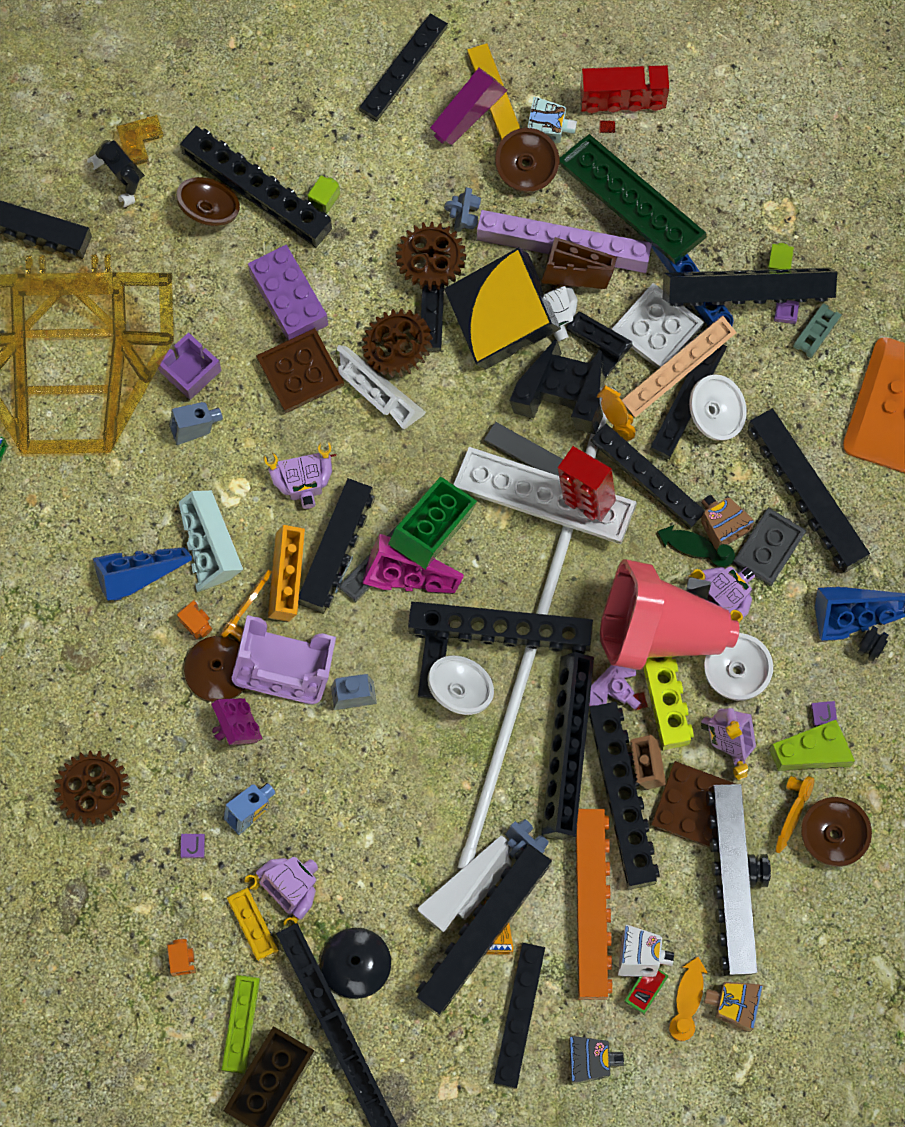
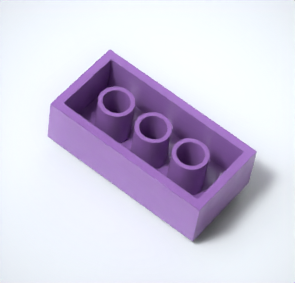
(287, 293)

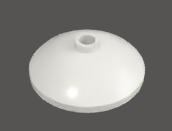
(725, 404)
(752, 660)
(460, 685)

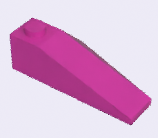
(392, 569)

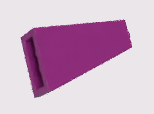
(467, 106)

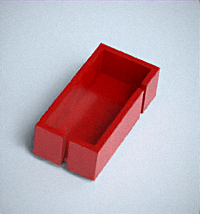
(624, 88)
(586, 484)

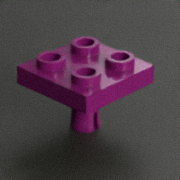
(235, 722)

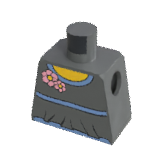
(591, 1059)

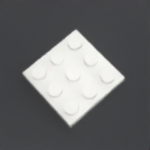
(656, 327)

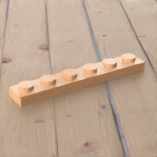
(678, 366)

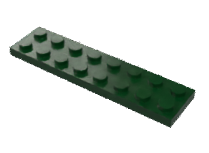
(632, 198)

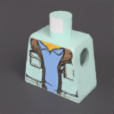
(550, 119)

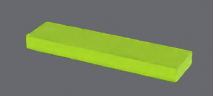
(240, 1024)

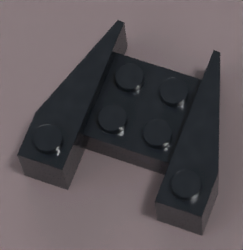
(565, 384)

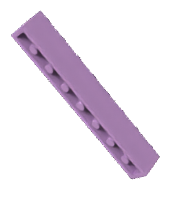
(539, 236)

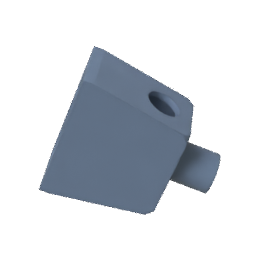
(192, 421)
(353, 692)

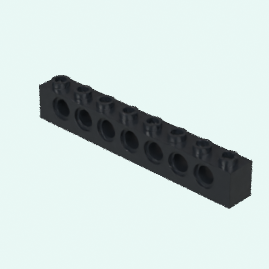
(243, 184)
(421, 612)
(567, 746)
(634, 876)

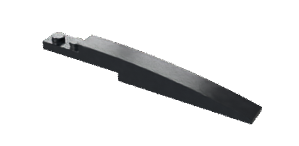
(335, 1027)

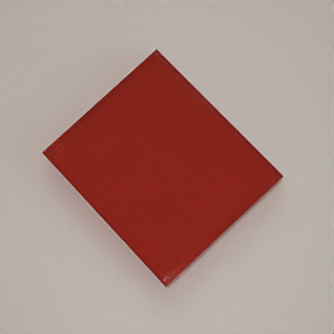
(607, 126)
(641, 698)

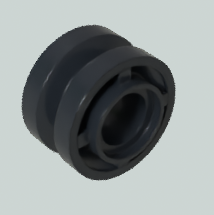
(873, 643)
(759, 870)

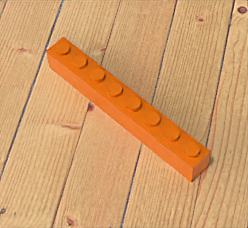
(591, 905)

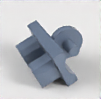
(460, 207)
(519, 837)

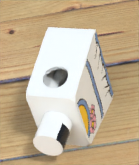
(642, 953)

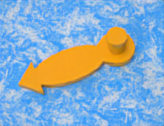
(617, 413)
(231, 626)
(805, 789)
(688, 1000)

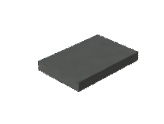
(770, 546)

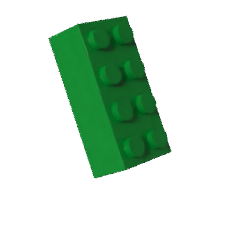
(432, 522)

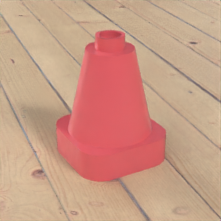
(659, 620)

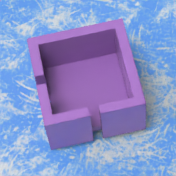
(190, 371)

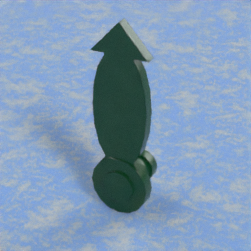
(697, 546)

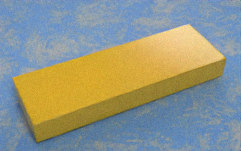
(252, 924)

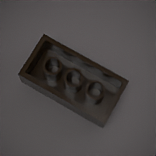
(270, 1080)

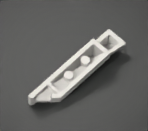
(377, 389)
(468, 886)

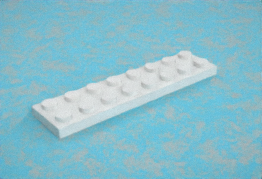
(536, 494)

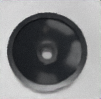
(361, 979)

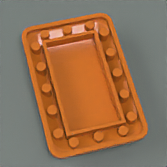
(878, 417)

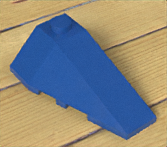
(125, 575)

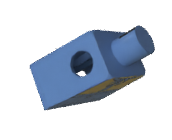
(248, 807)

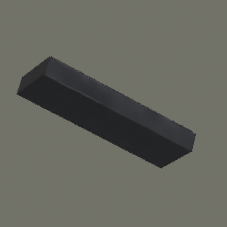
(599, 336)

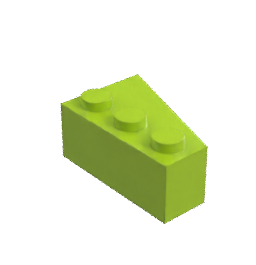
(814, 748)

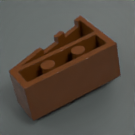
(577, 266)

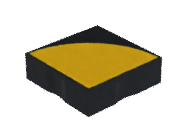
(502, 308)

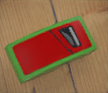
(645, 991)

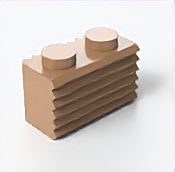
(648, 762)

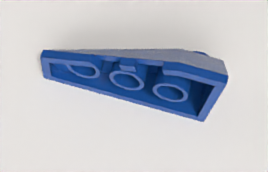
(849, 610)

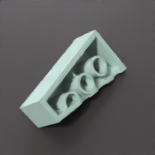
(208, 540)

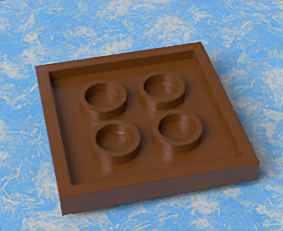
(300, 370)
(684, 804)

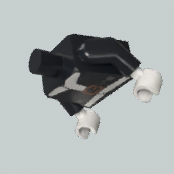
(121, 166)

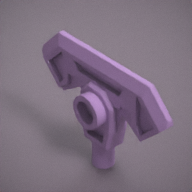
(613, 683)

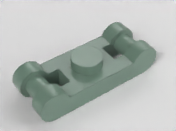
(817, 330)

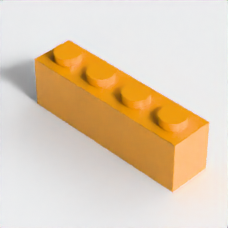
(286, 573)

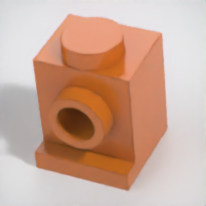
(195, 621)
(181, 958)

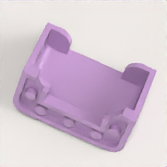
(282, 664)

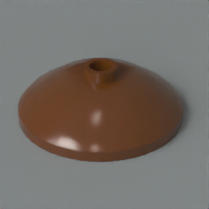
(531, 146)
(207, 201)
(203, 678)
(847, 821)

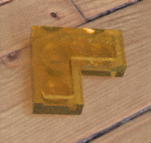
(136, 133)

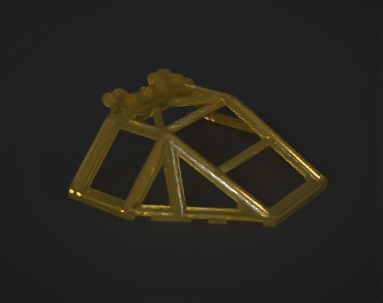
(81, 285)

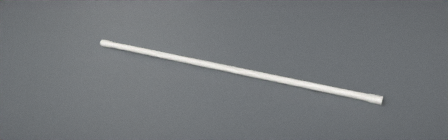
(469, 851)

